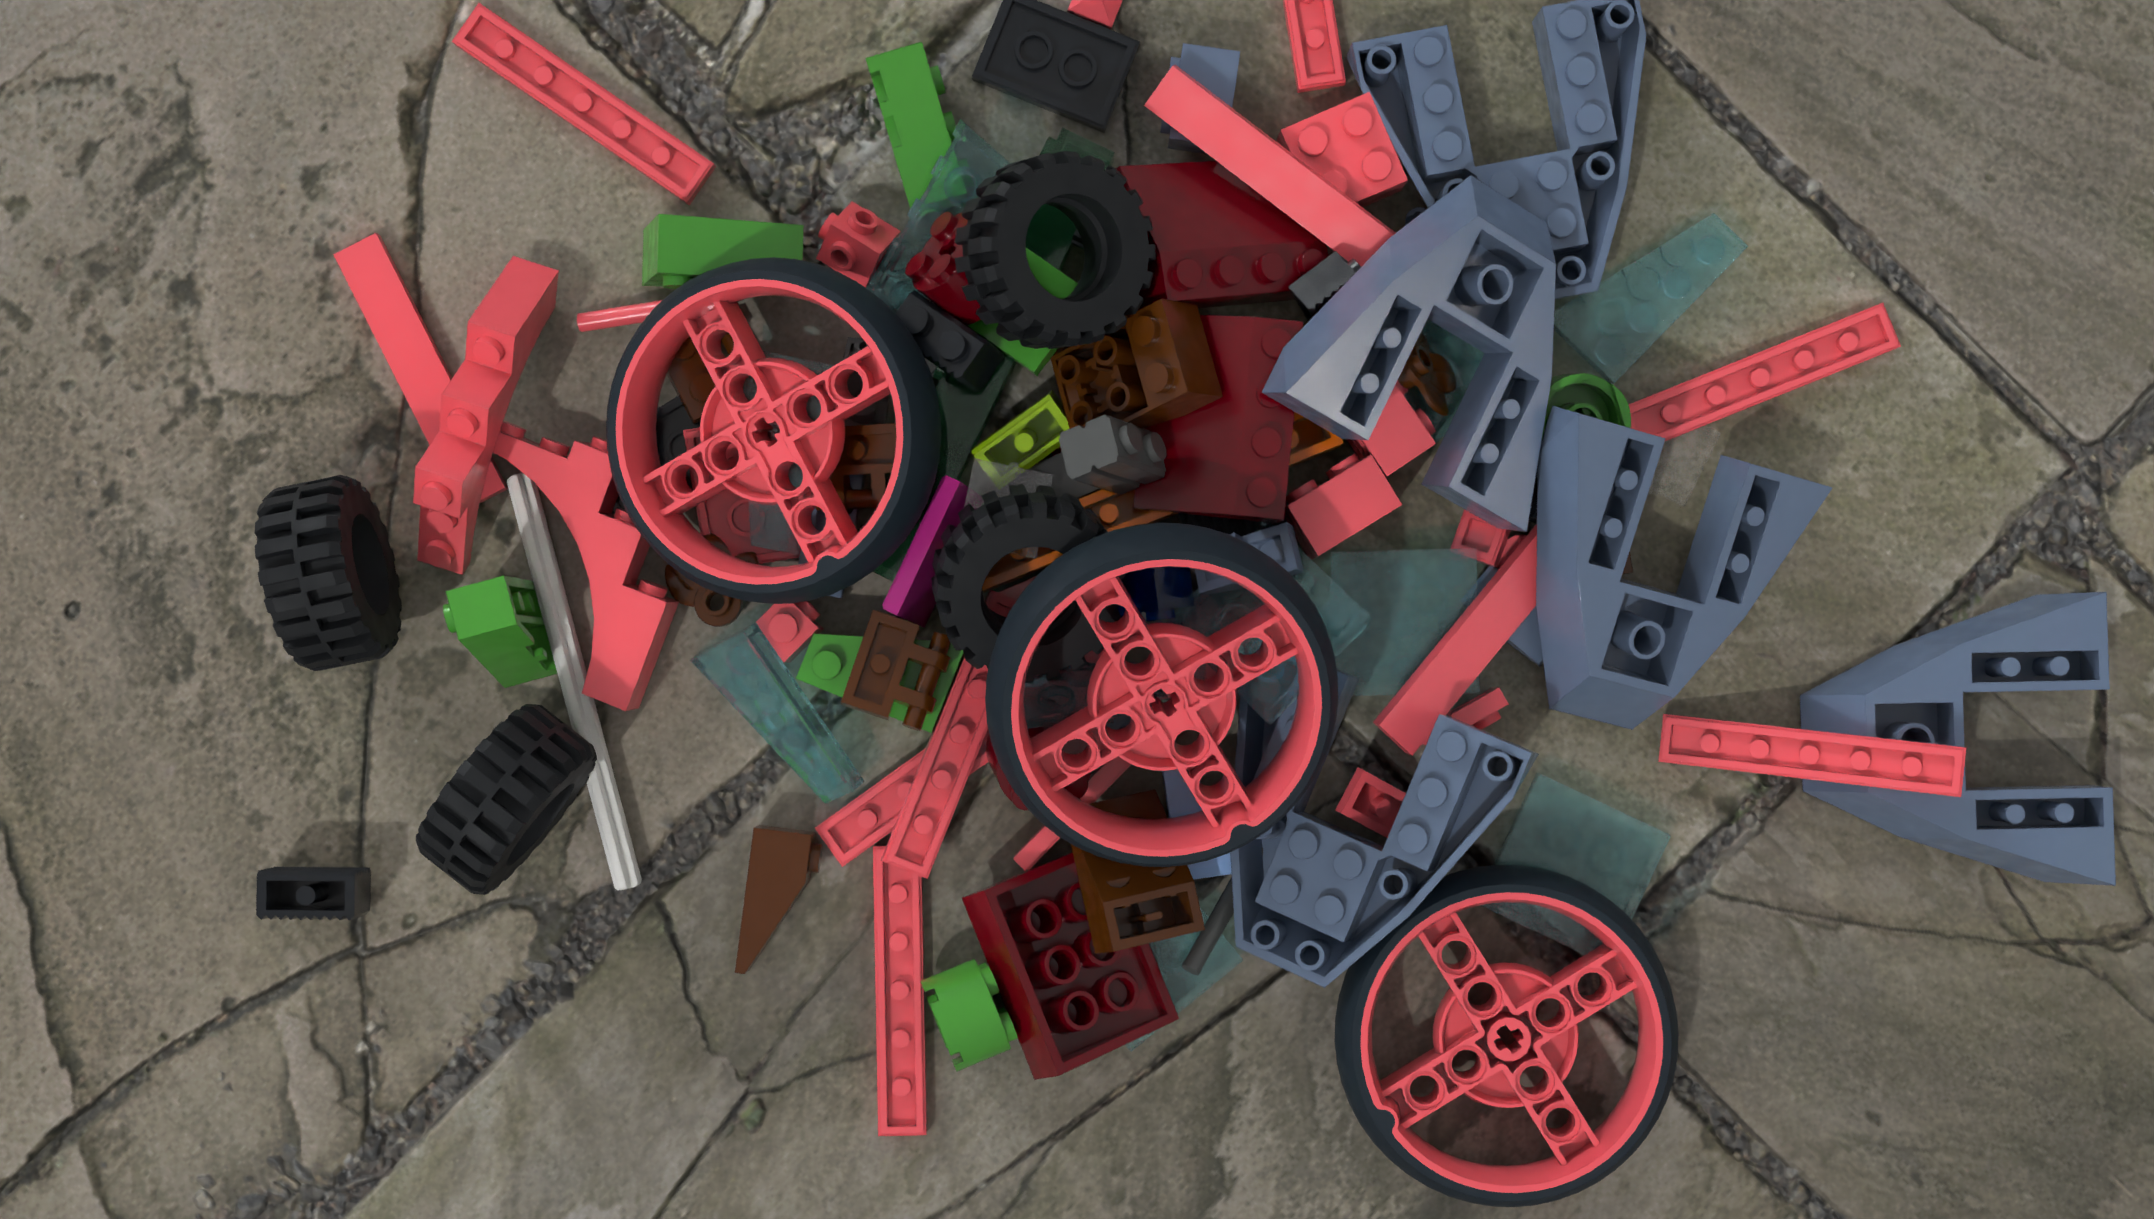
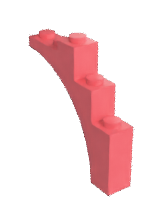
(473, 409)
(627, 616)

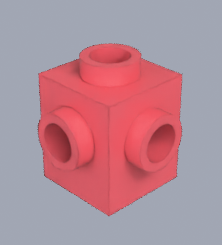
(855, 242)

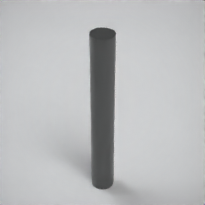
(1213, 929)

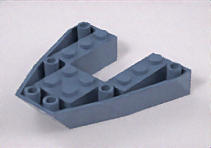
(1592, 86)
(1483, 276)
(1622, 645)
(1918, 697)
(1333, 895)

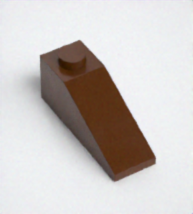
(776, 877)

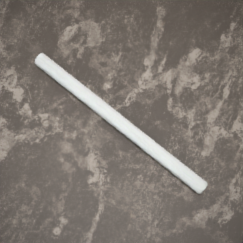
(572, 676)

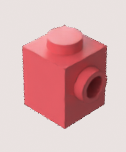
(790, 628)

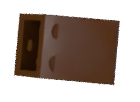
(1143, 372)
(1134, 902)

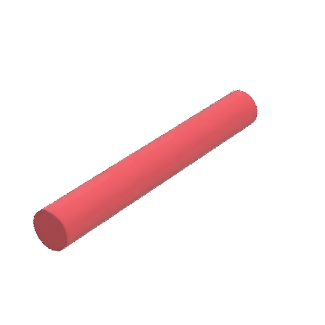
(615, 316)

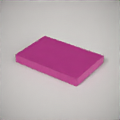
(911, 590)

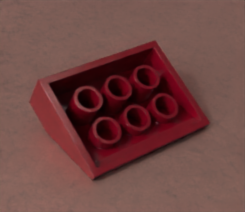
(1217, 237)
(1237, 449)
(1052, 983)

